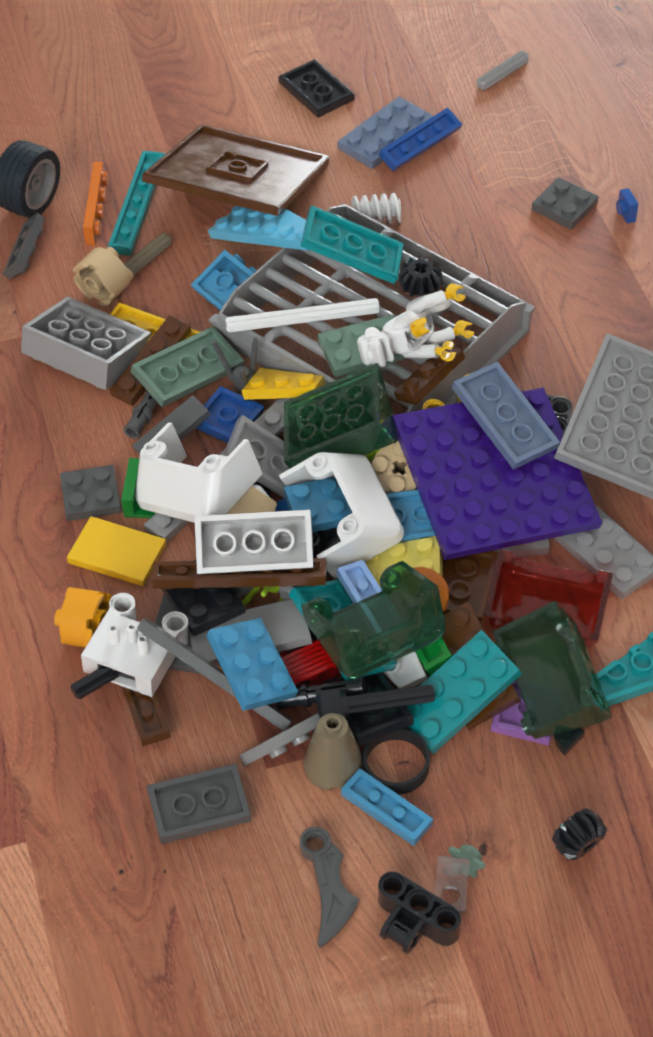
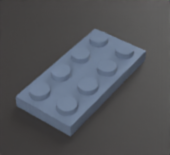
(381, 130)
(505, 415)

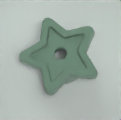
(471, 853)

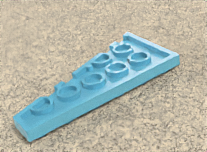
(260, 228)

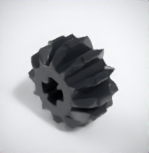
(420, 276)
(579, 834)

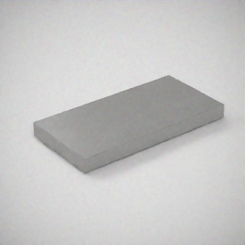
(281, 620)

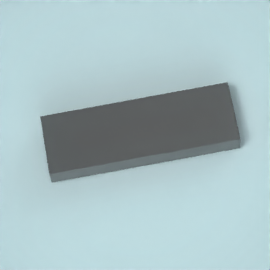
(184, 419)

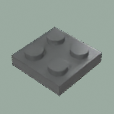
(565, 203)
(90, 492)

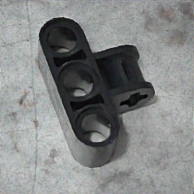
(407, 925)

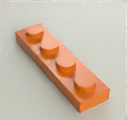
(94, 206)

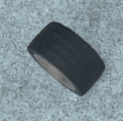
(28, 178)

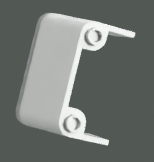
(191, 491)
(373, 520)

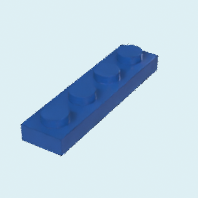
(420, 139)

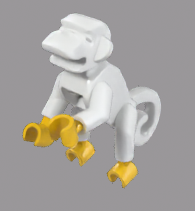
(413, 328)

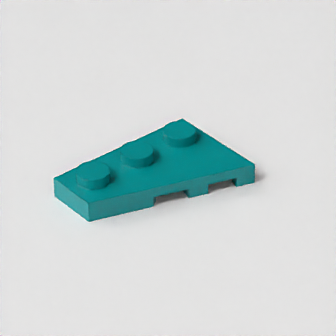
(630, 674)

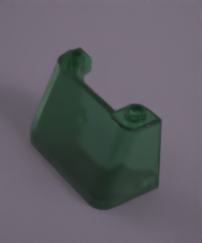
(382, 626)
(556, 672)

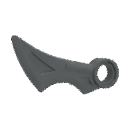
(335, 899)

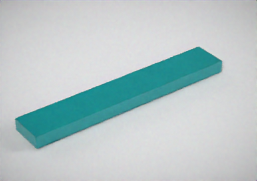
(134, 207)

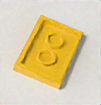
(116, 551)

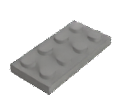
(611, 551)

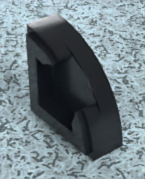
(567, 740)

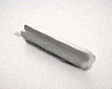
(502, 70)

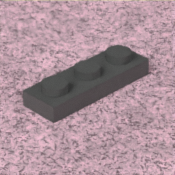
(24, 246)

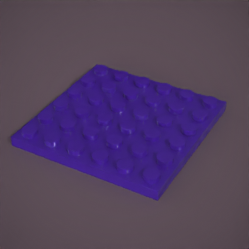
(477, 496)

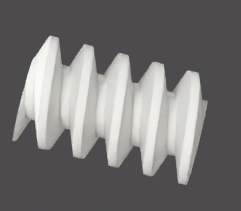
(379, 208)

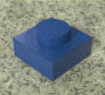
(627, 205)

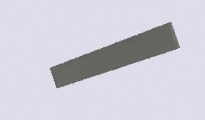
(206, 668)

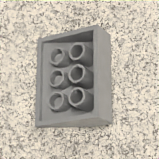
(83, 342)

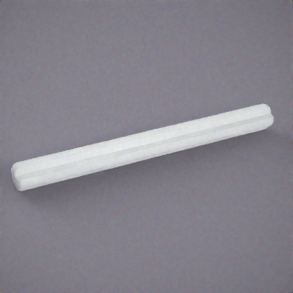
(302, 315)

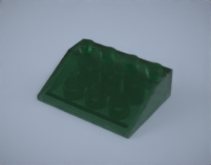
(339, 418)

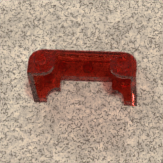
(529, 585)

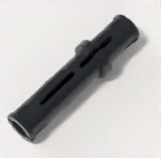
(306, 693)

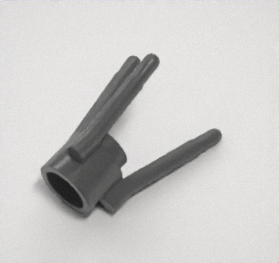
(241, 374)

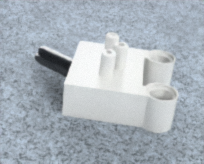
(126, 655)

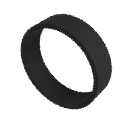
(408, 736)

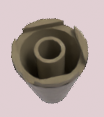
(332, 753)

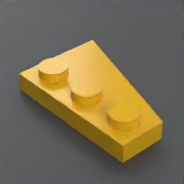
(280, 384)

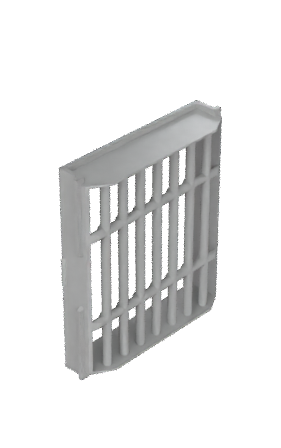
(263, 285)

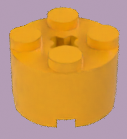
(81, 615)

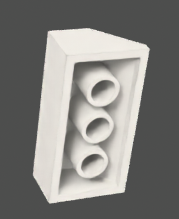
(254, 542)

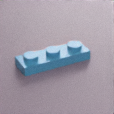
(387, 807)

